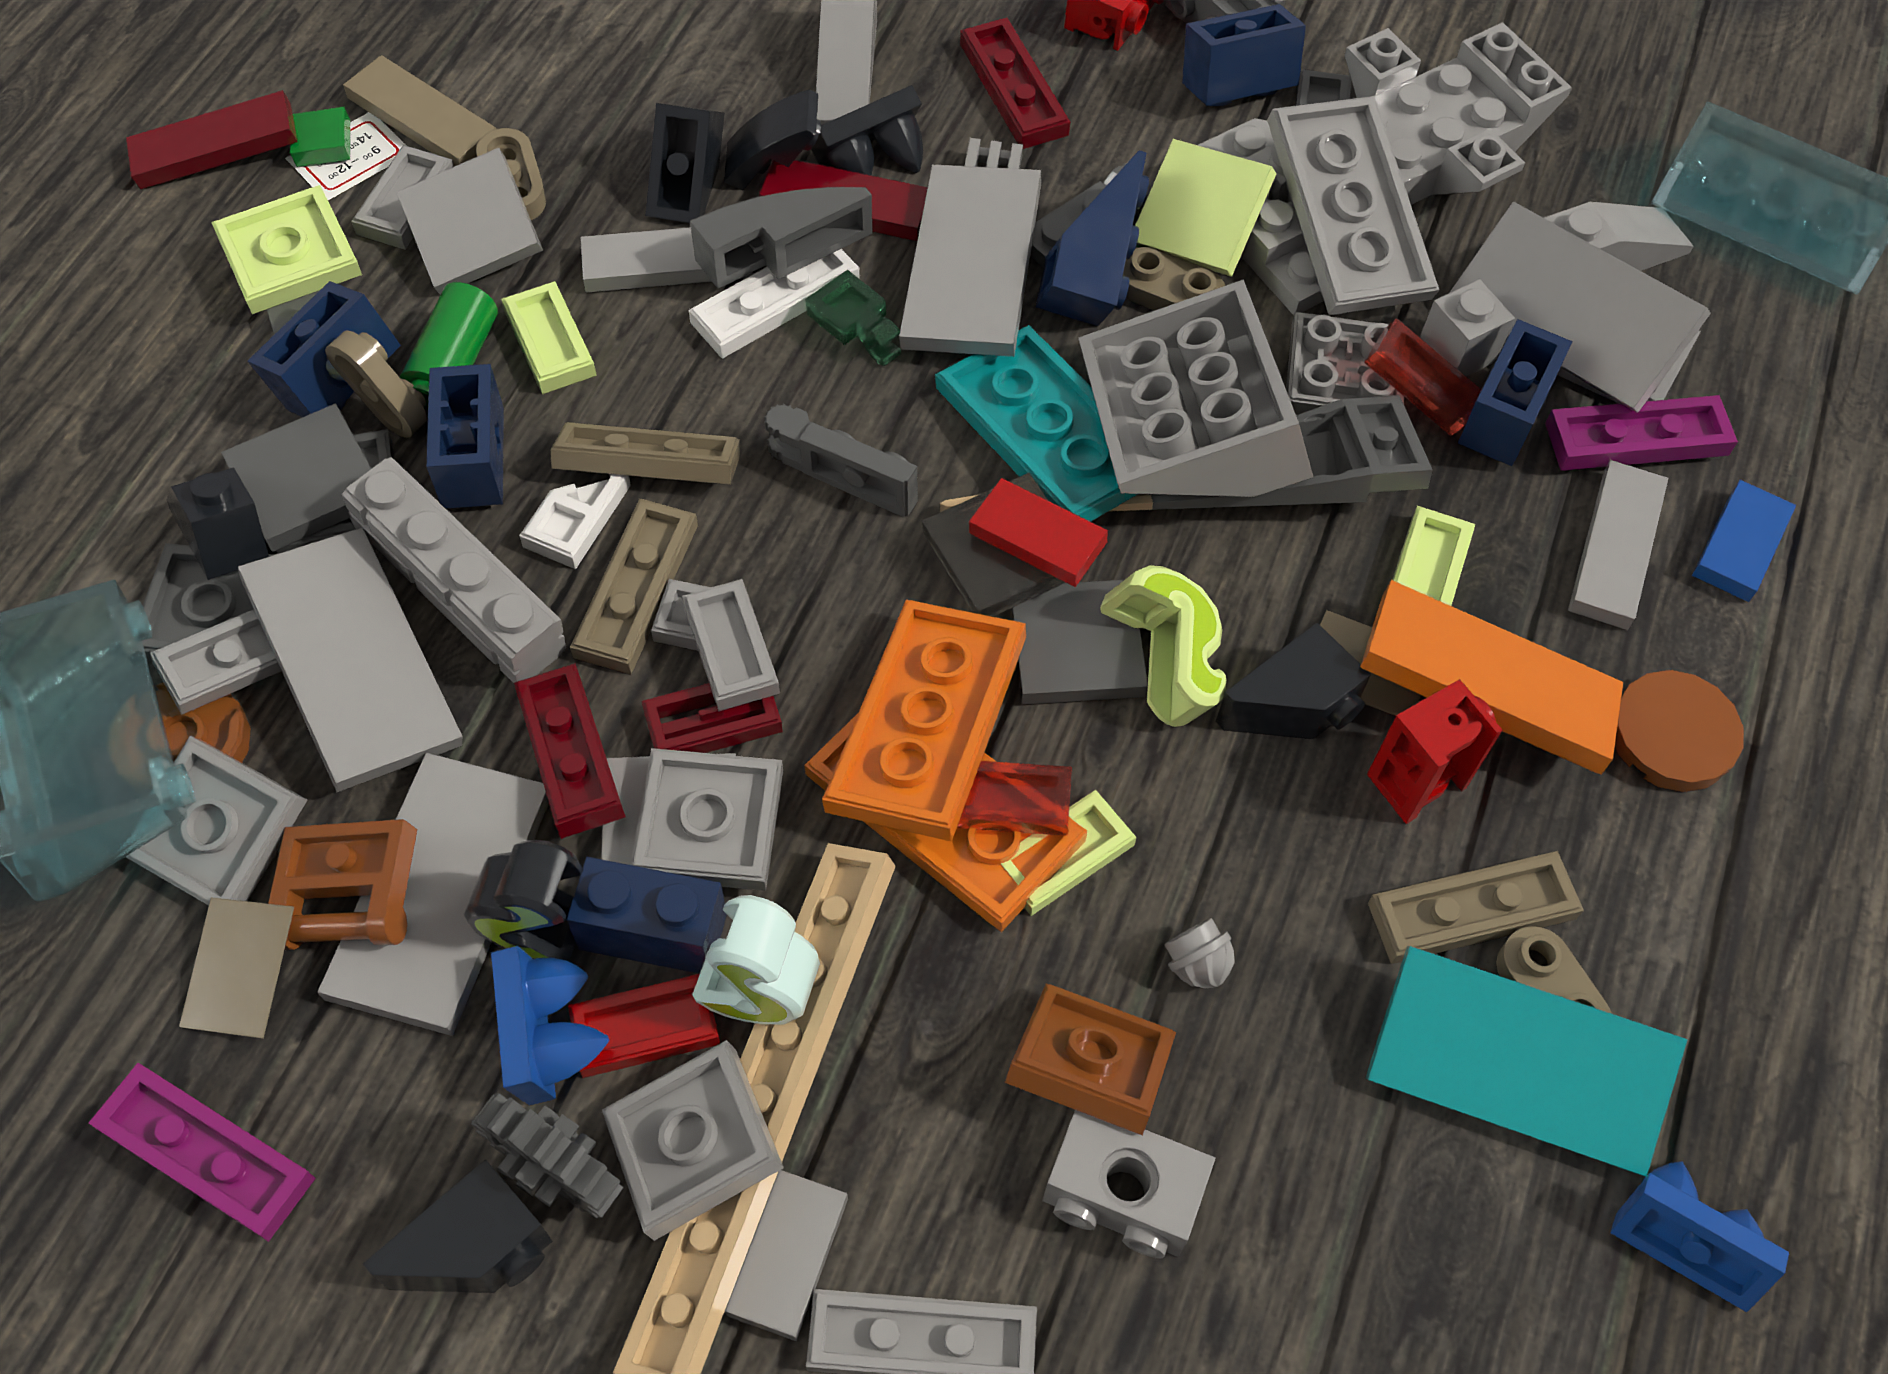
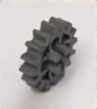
(544, 1152)

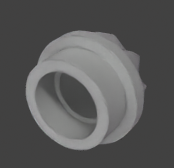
(1202, 955)

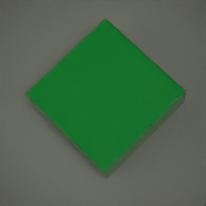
(321, 137)

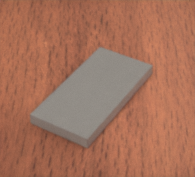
(1352, 205)
(971, 260)
(1620, 319)
(350, 658)
(461, 821)

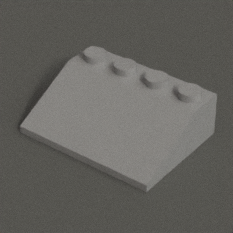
(1195, 400)

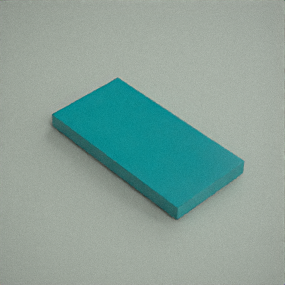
(1038, 422)
(1527, 1060)

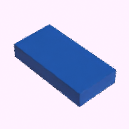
(1744, 540)

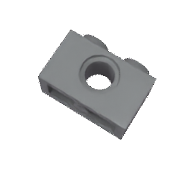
(1168, 1171)

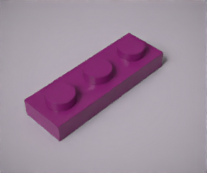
(1655, 434)
(203, 1151)

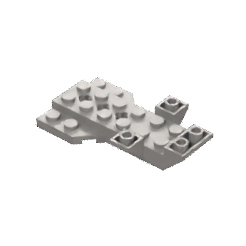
(1446, 129)

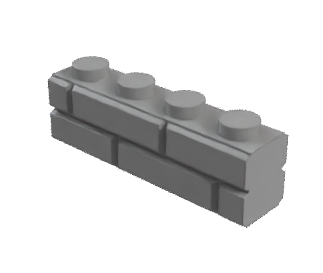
(455, 571)

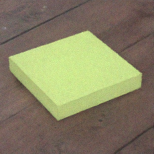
(1204, 206)
(286, 249)

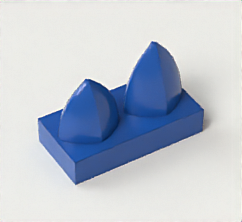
(532, 1049)
(1706, 1246)

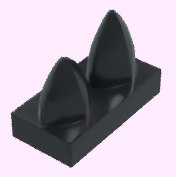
(886, 120)

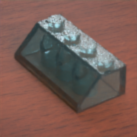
(1779, 197)

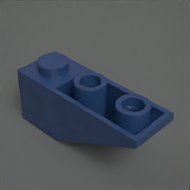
(1088, 261)

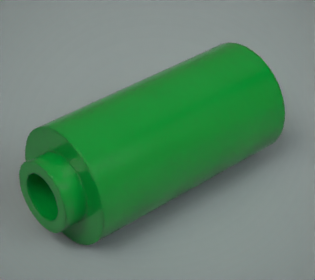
(451, 333)

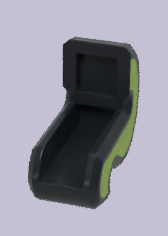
(520, 900)

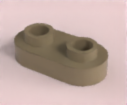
(522, 164)
(1164, 279)
(364, 367)
(1561, 976)

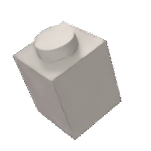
(1468, 327)

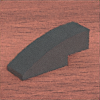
(780, 231)

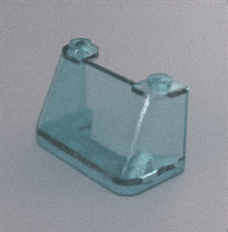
(81, 740)

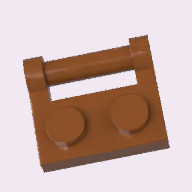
(346, 862)

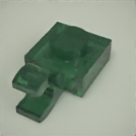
(853, 310)

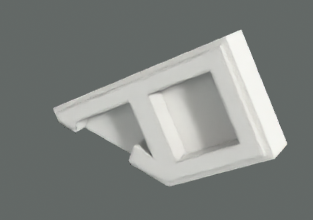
(572, 519)

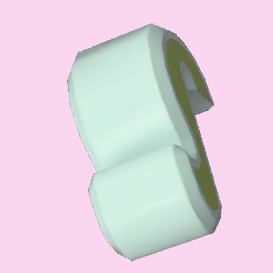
(760, 968)

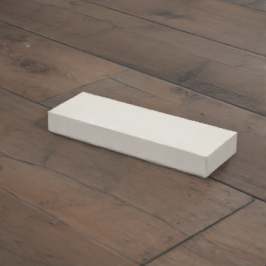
(763, 303)

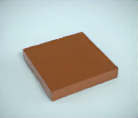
(1092, 1058)

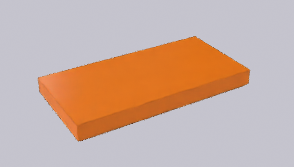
(1527, 686)
(926, 720)
(973, 860)

